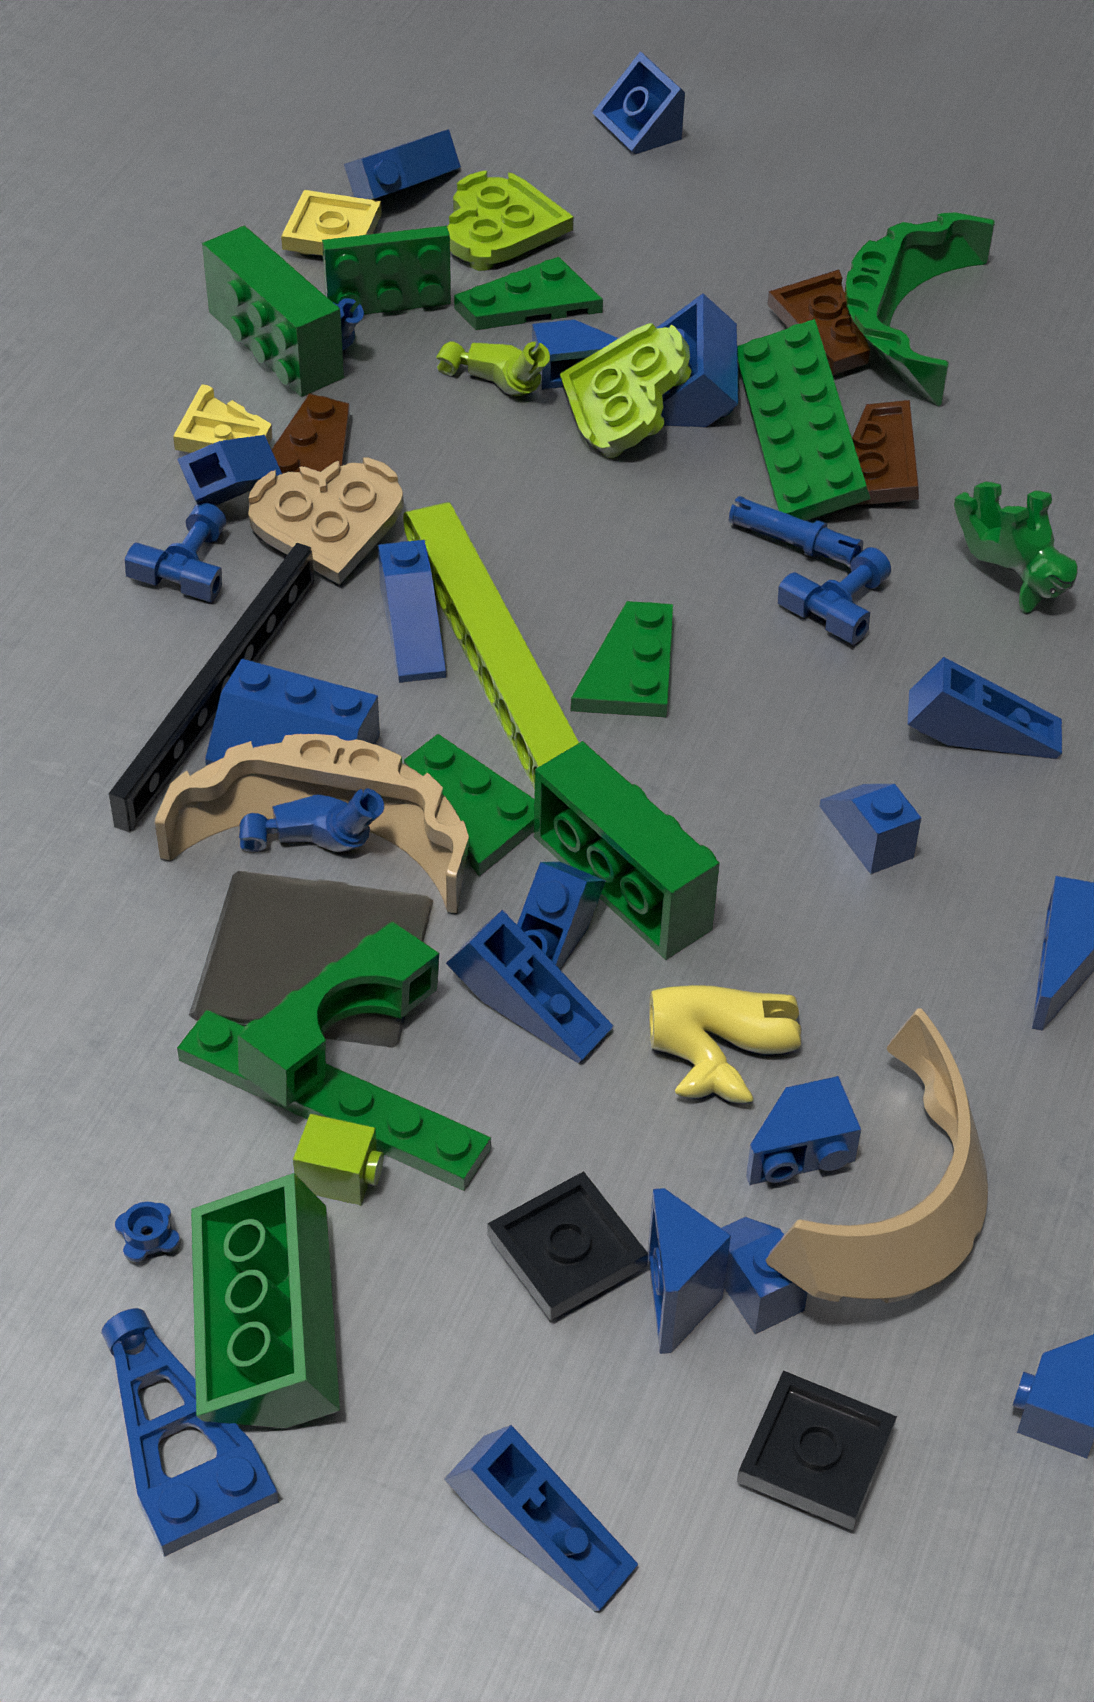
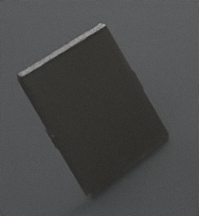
(283, 934)

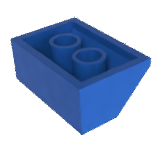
(713, 380)
(269, 702)

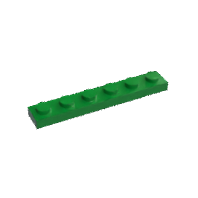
(401, 1126)

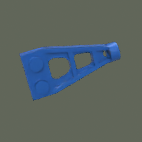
(206, 1496)

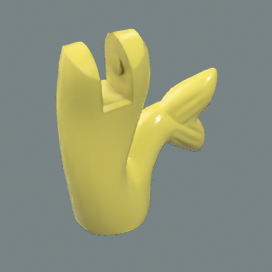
(745, 1018)

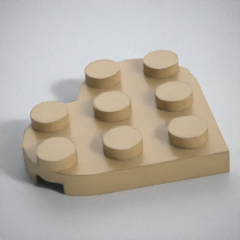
(331, 511)

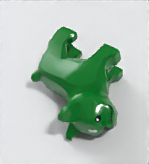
(1016, 540)

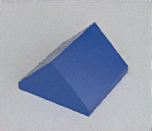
(643, 107)
(685, 1267)

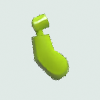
(505, 365)

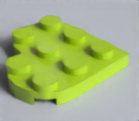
(501, 219)
(622, 386)

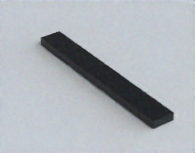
(199, 703)

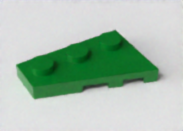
(533, 291)
(631, 665)
(492, 808)

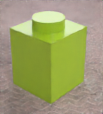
(338, 1159)

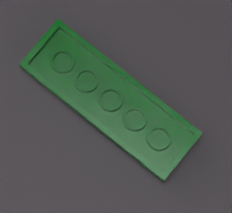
(801, 422)

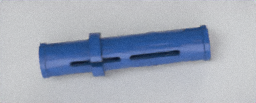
(812, 537)

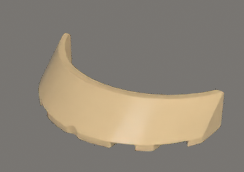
(307, 765)
(928, 1241)

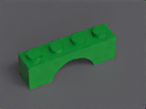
(382, 975)

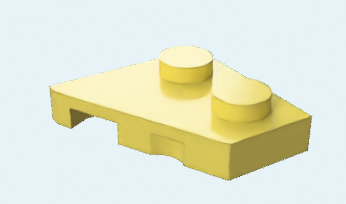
(214, 421)

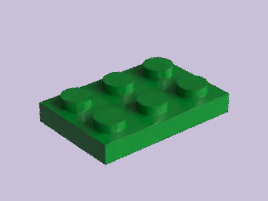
(389, 269)

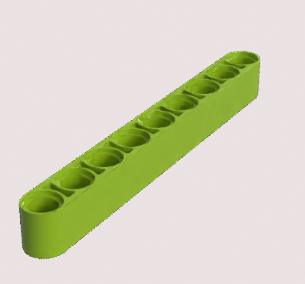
(490, 639)

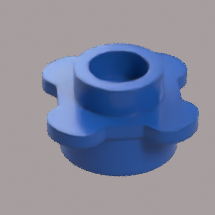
(146, 1217)

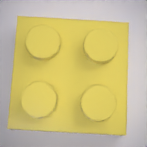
(328, 217)

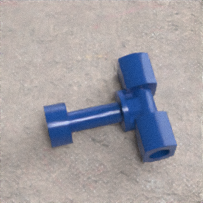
(180, 560)
(834, 599)

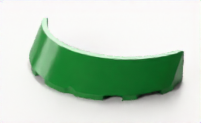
(895, 266)

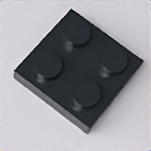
(567, 1245)
(817, 1449)

